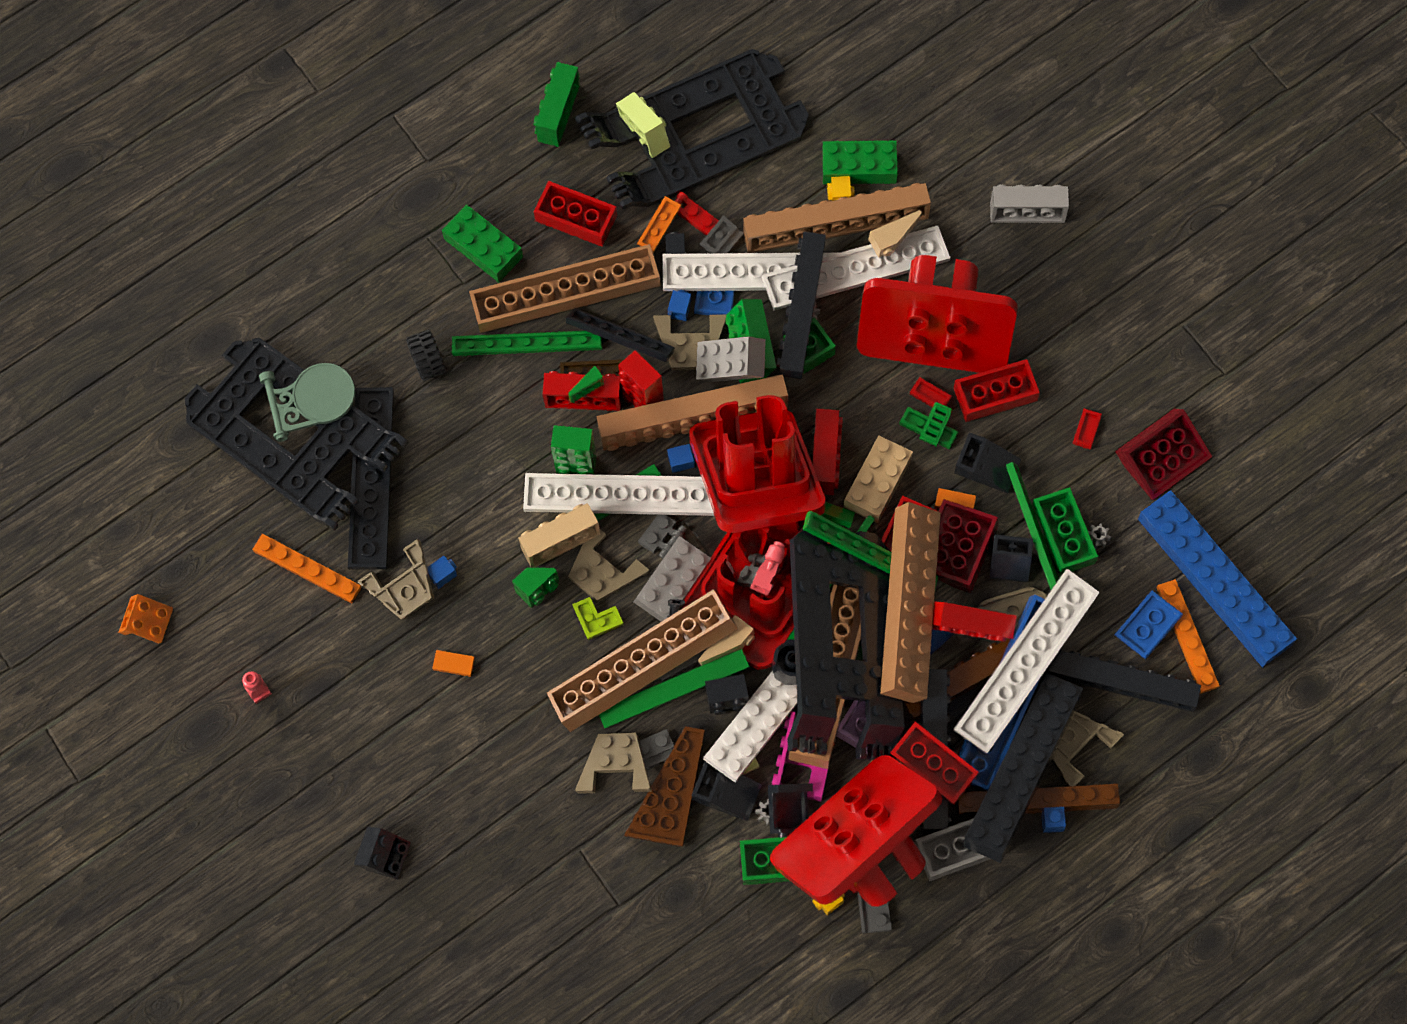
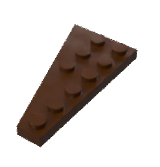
(667, 807)

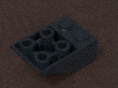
(985, 463)
(725, 795)

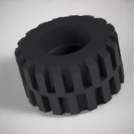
(426, 355)

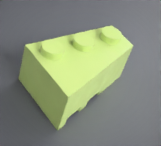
(644, 122)

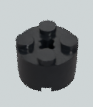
(781, 666)

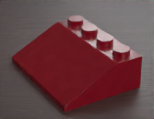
(1164, 453)
(963, 544)

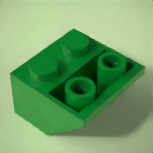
(535, 583)

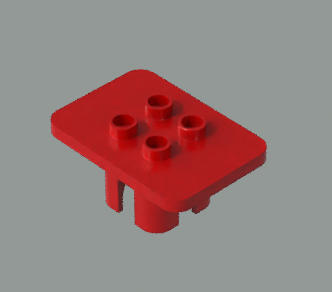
(934, 322)
(756, 467)
(768, 615)
(856, 831)

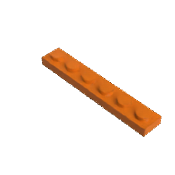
(307, 568)
(1189, 638)

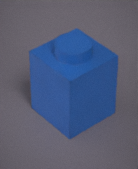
(679, 305)
(681, 458)
(442, 571)
(1053, 819)

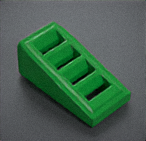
(586, 385)
(939, 408)

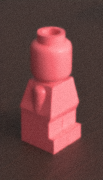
(768, 569)
(255, 686)

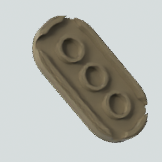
(1012, 602)

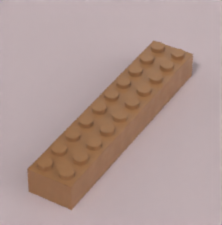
(834, 217)
(565, 288)
(682, 413)
(910, 603)
(846, 643)
(641, 660)

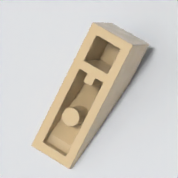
(890, 236)
(733, 642)

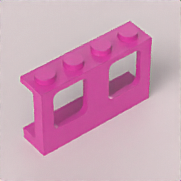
(818, 774)

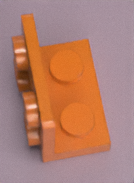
(146, 618)

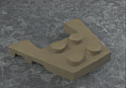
(686, 343)
(597, 575)
(407, 591)
(1076, 736)
(613, 755)

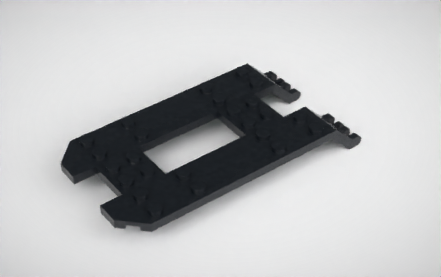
(680, 169)
(295, 477)
(825, 677)

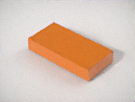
(957, 497)
(453, 663)

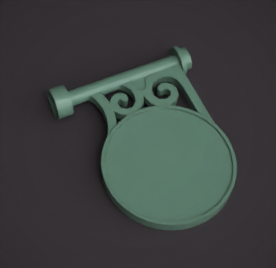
(319, 394)

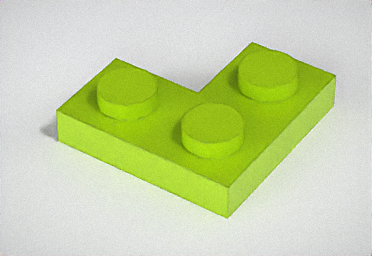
(596, 623)

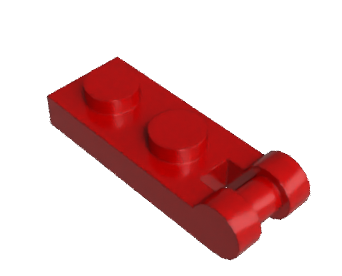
(695, 214)

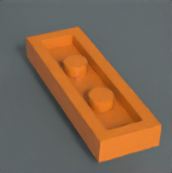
(659, 223)

